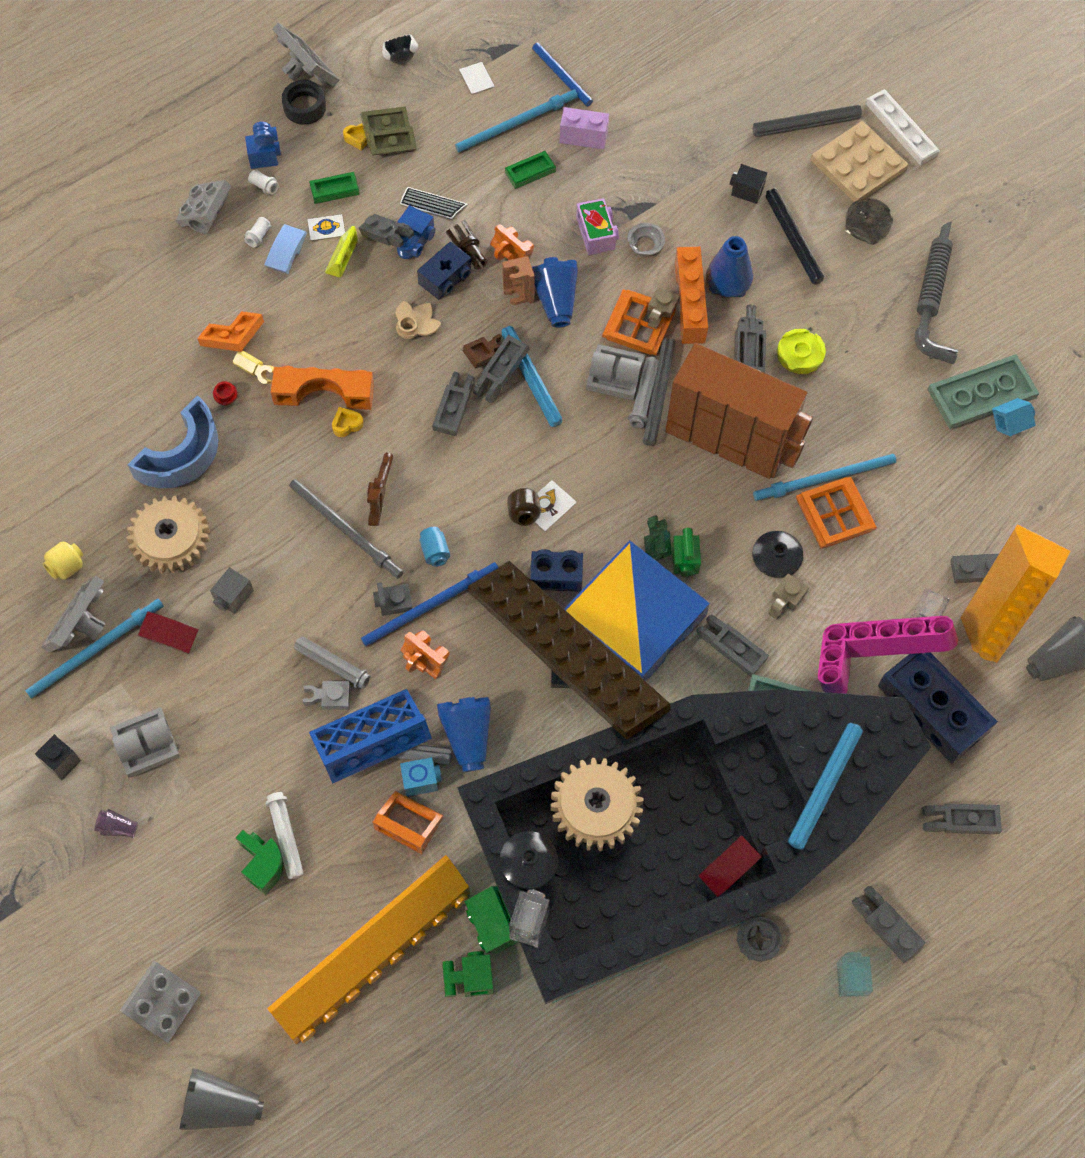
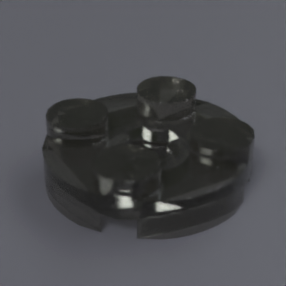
(866, 231)

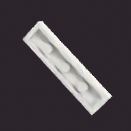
(902, 127)

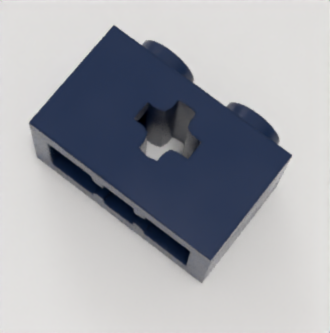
(444, 270)

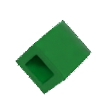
(267, 863)

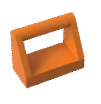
(402, 834)

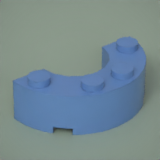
(186, 460)

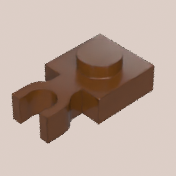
(481, 351)

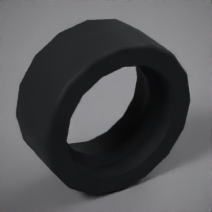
(303, 88)

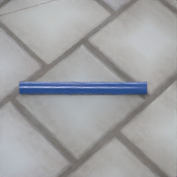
(562, 74)

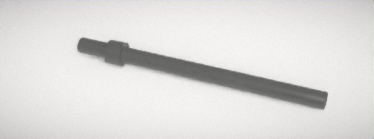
(379, 557)

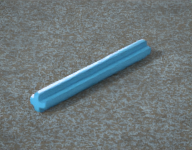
(536, 384)
(825, 786)

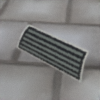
(431, 203)

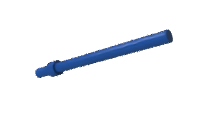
(427, 605)

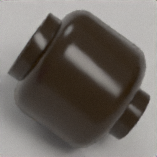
(524, 506)

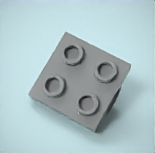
(203, 205)
(615, 372)
(144, 742)
(160, 1001)

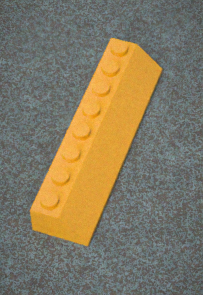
(1011, 591)
(370, 950)

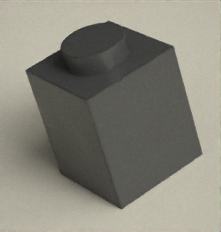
(231, 591)

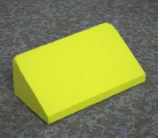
(342, 253)

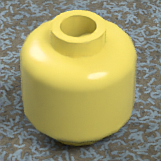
(63, 560)

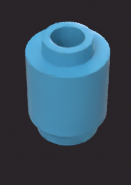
(434, 546)

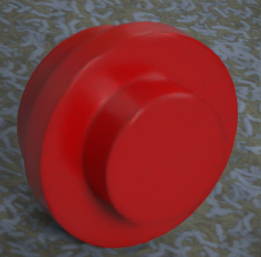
(225, 393)

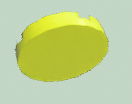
(801, 351)

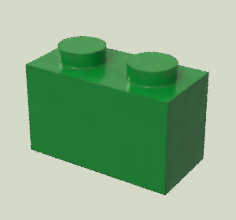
(490, 920)

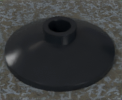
(773, 563)
(524, 873)

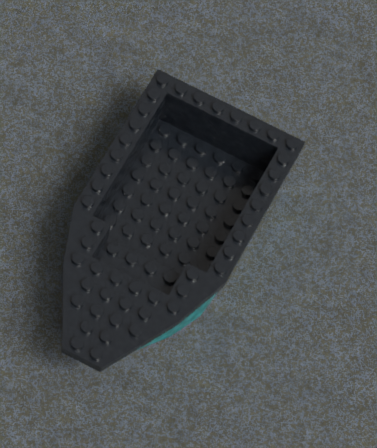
(705, 778)

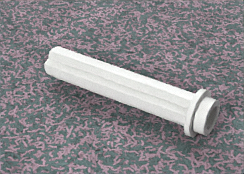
(285, 835)

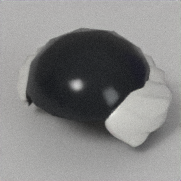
(400, 49)

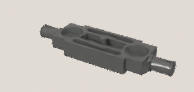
(751, 332)

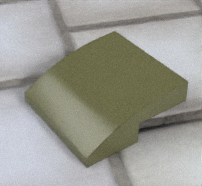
(388, 131)

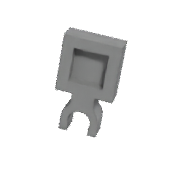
(333, 695)

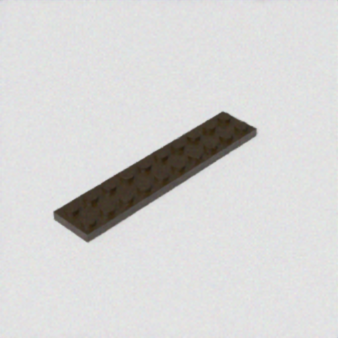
(570, 650)

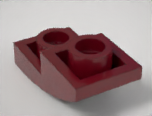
(168, 632)
(729, 866)

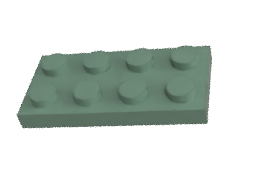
(981, 389)

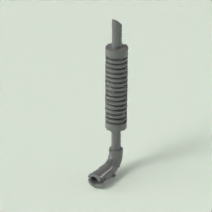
(931, 296)

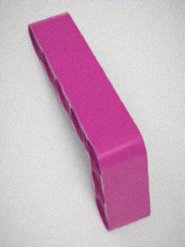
(879, 638)

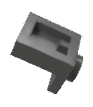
(393, 599)

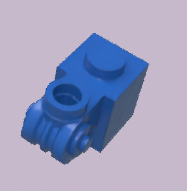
(261, 146)
(423, 229)

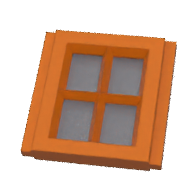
(630, 324)
(835, 512)

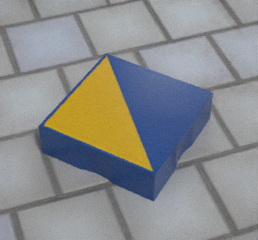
(638, 609)

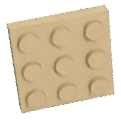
(859, 162)

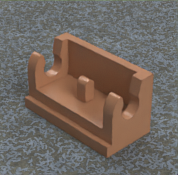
(518, 278)

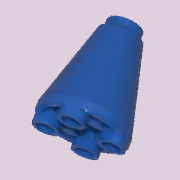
(731, 269)
(556, 289)
(467, 730)

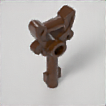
(377, 489)

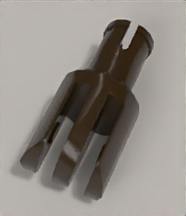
(468, 244)

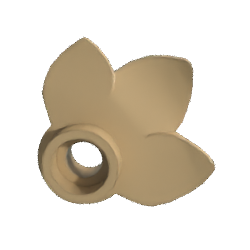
(417, 318)

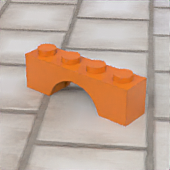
(692, 295)
(293, 384)

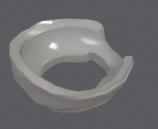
(646, 230)

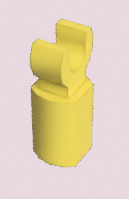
(253, 366)

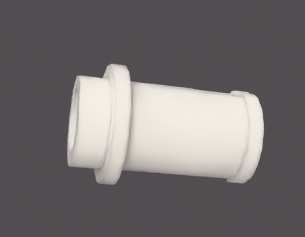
(267, 184)
(254, 236)

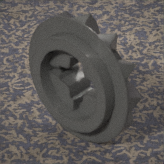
(767, 930)

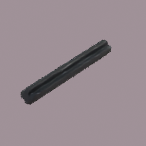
(794, 236)

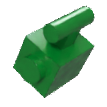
(686, 553)
(475, 975)

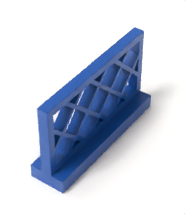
(374, 746)

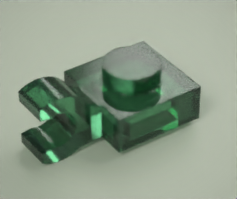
(659, 541)

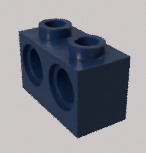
(556, 578)

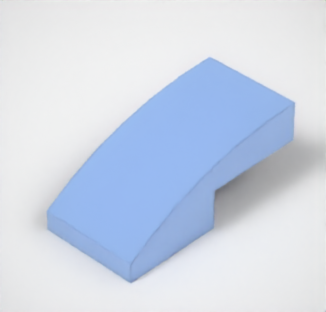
(285, 247)

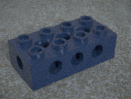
(954, 700)

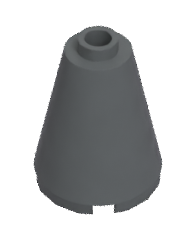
(1060, 653)
(218, 1104)

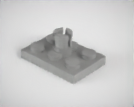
(302, 58)
(77, 617)

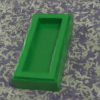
(530, 169)
(334, 187)

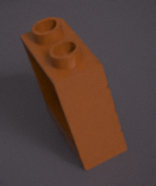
(737, 412)

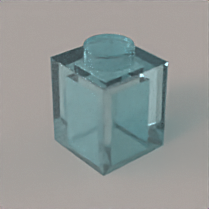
(854, 975)

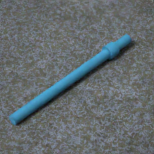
(554, 103)
(780, 489)
(137, 618)

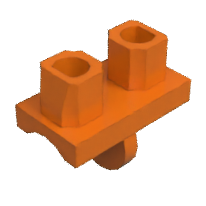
(508, 245)
(421, 656)

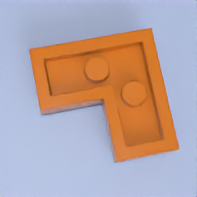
(234, 336)

